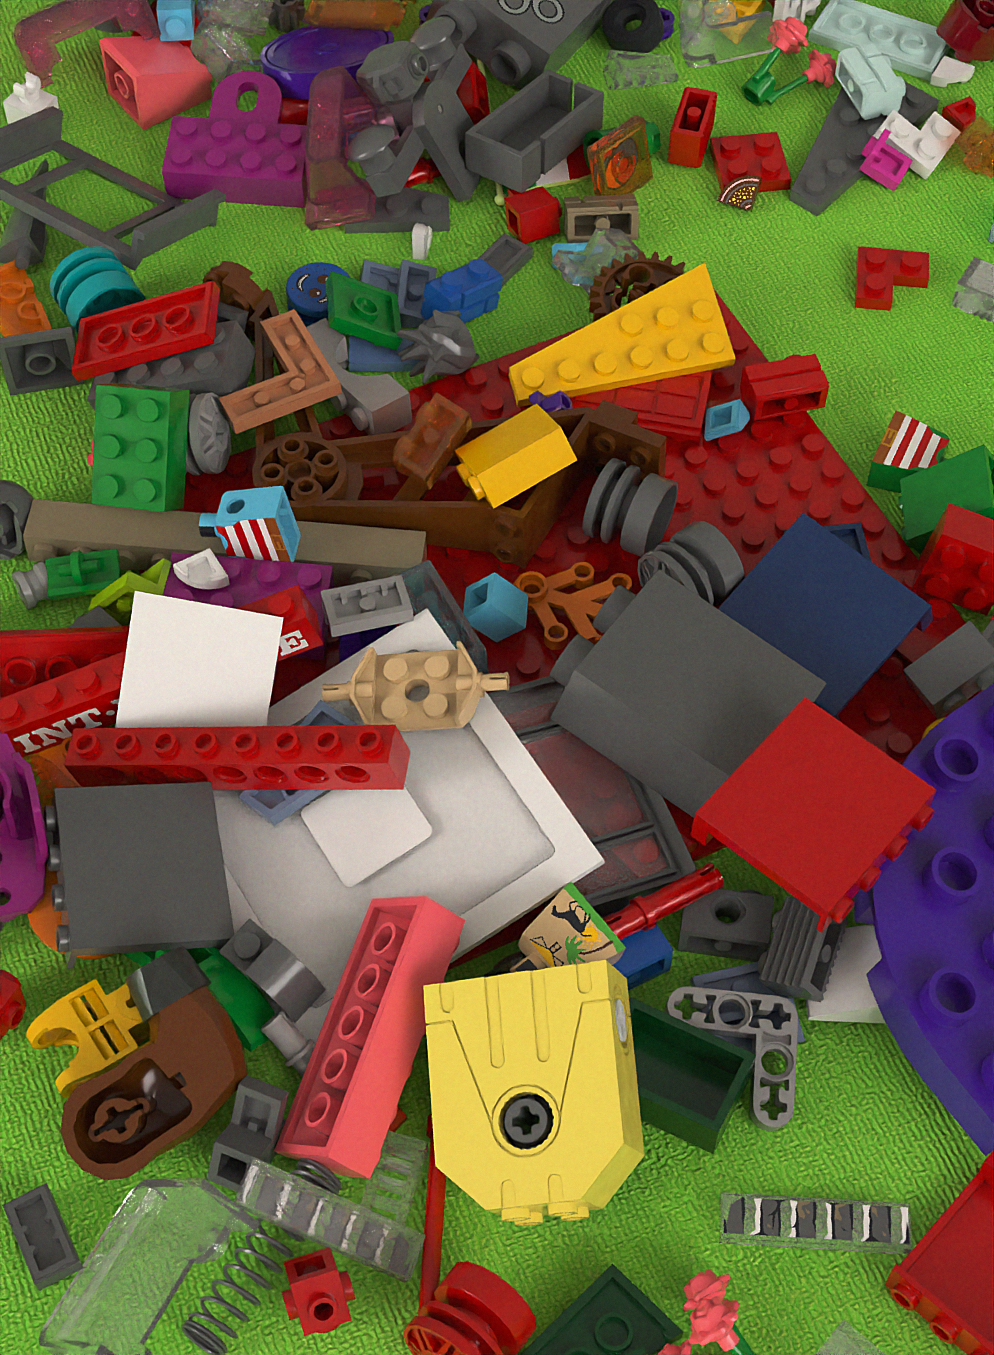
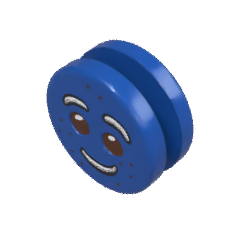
(308, 291)

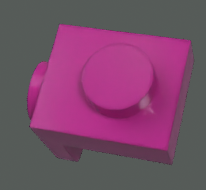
(884, 162)

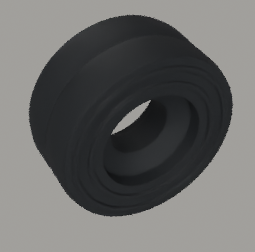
(643, 38)

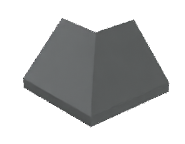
(39, 360)

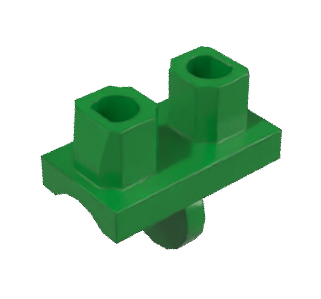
(82, 573)

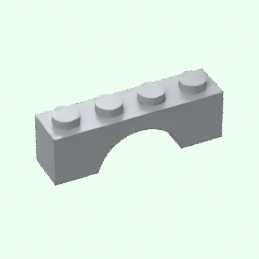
(372, 402)

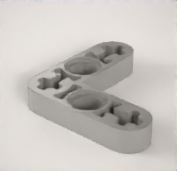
(763, 1038)

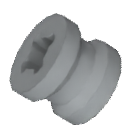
(32, 584)

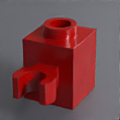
(532, 214)

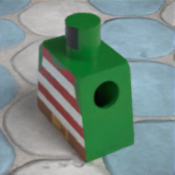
(904, 450)

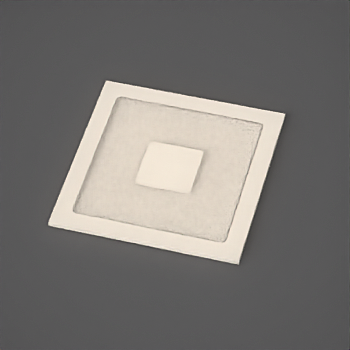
(467, 831)

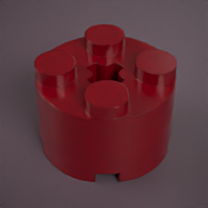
(969, 29)

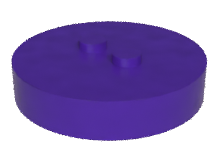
(303, 53)

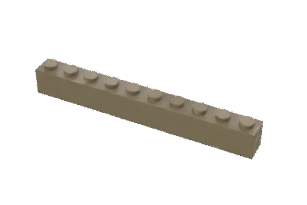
(149, 536)

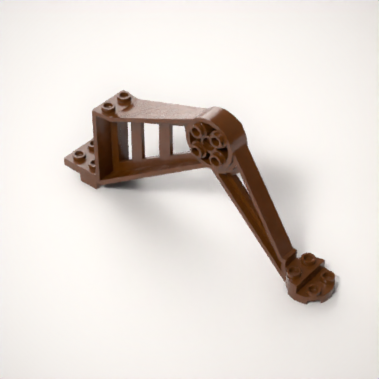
(327, 479)

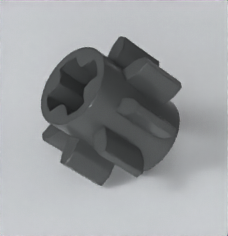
(287, 14)

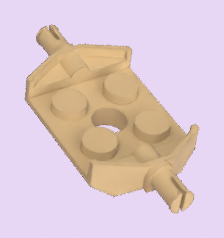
(384, 683)

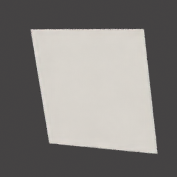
(197, 665)

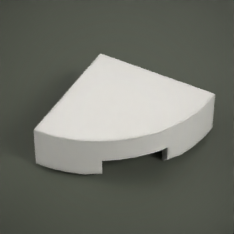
(951, 71)
(421, 241)
(202, 571)

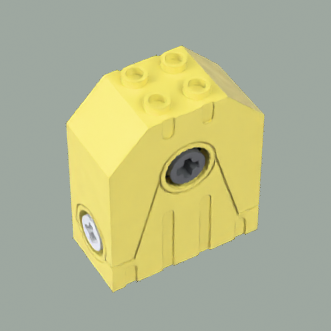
(535, 1089)

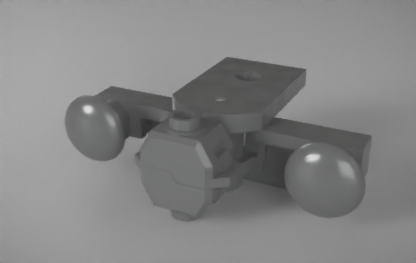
(415, 112)

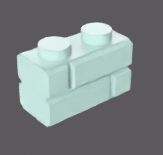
(870, 81)

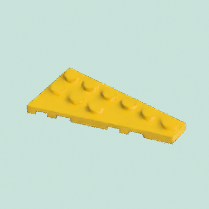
(647, 340)

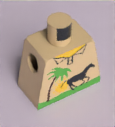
(567, 935)

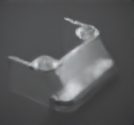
(716, 35)
(140, 1266)

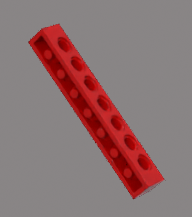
(242, 757)

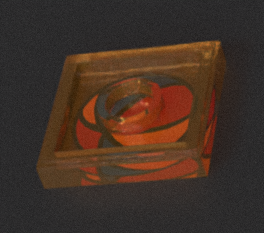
(621, 159)

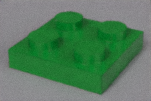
(363, 311)

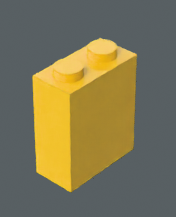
(514, 456)

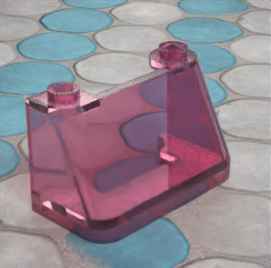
(43, 28)

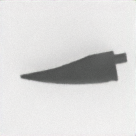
(24, 235)

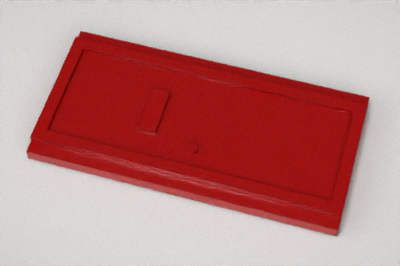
(663, 406)

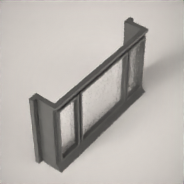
(612, 807)

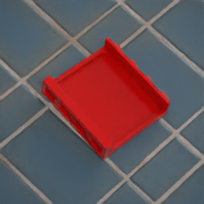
(817, 811)
(952, 1270)

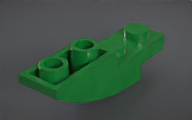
(234, 990)

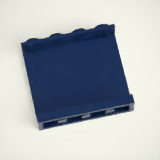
(827, 609)

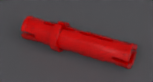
(647, 910)

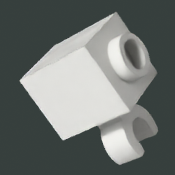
(27, 99)

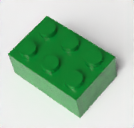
(140, 446)

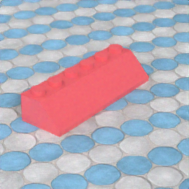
(370, 1036)

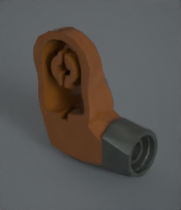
(163, 1086)

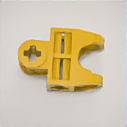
(72, 1024)

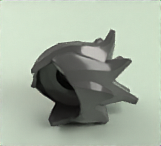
(440, 345)

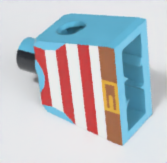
(254, 524)

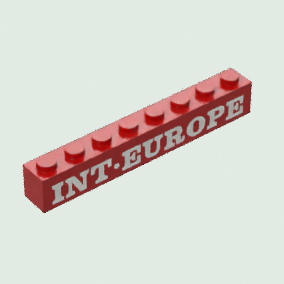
(90, 695)

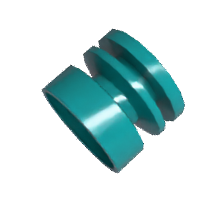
(91, 284)

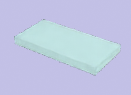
(907, 42)

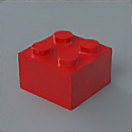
(959, 560)

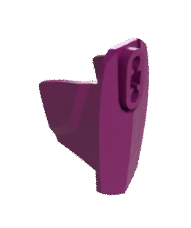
(21, 835)

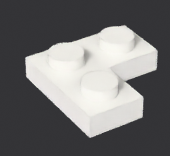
(923, 146)

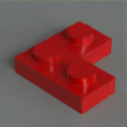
(881, 269)

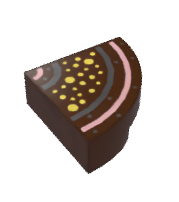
(741, 192)

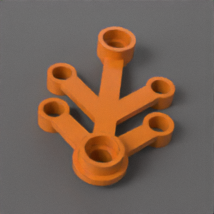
(577, 606)

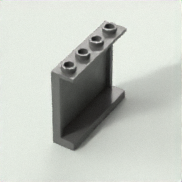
(137, 869)

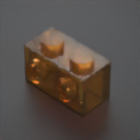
(432, 440)

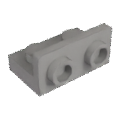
(366, 605)

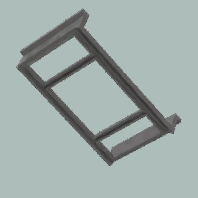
(151, 230)

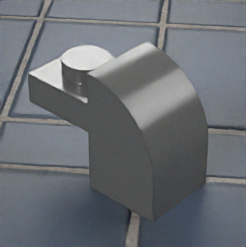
(273, 970)
(251, 1133)

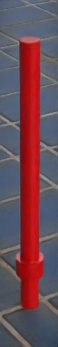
(432, 1225)

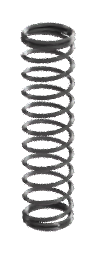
(204, 1337)

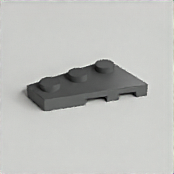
(403, 210)

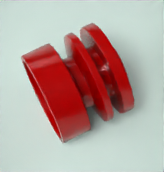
(471, 1316)

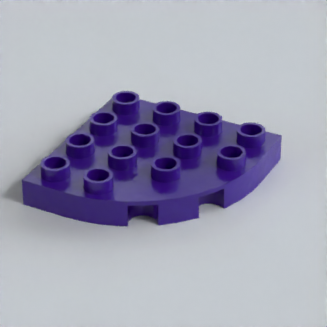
(938, 922)

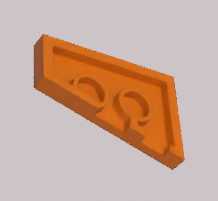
(18, 303)

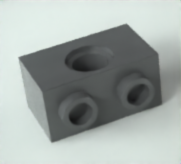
(738, 940)

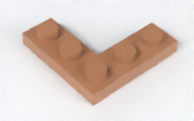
(305, 383)

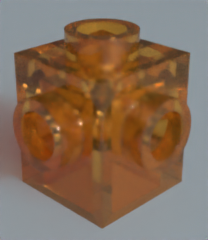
(978, 146)

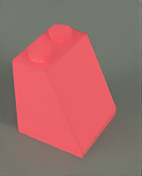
(153, 78)

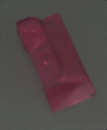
(334, 112)

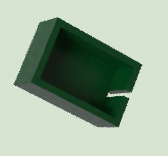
(686, 1076)

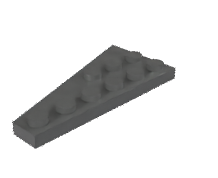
(836, 153)

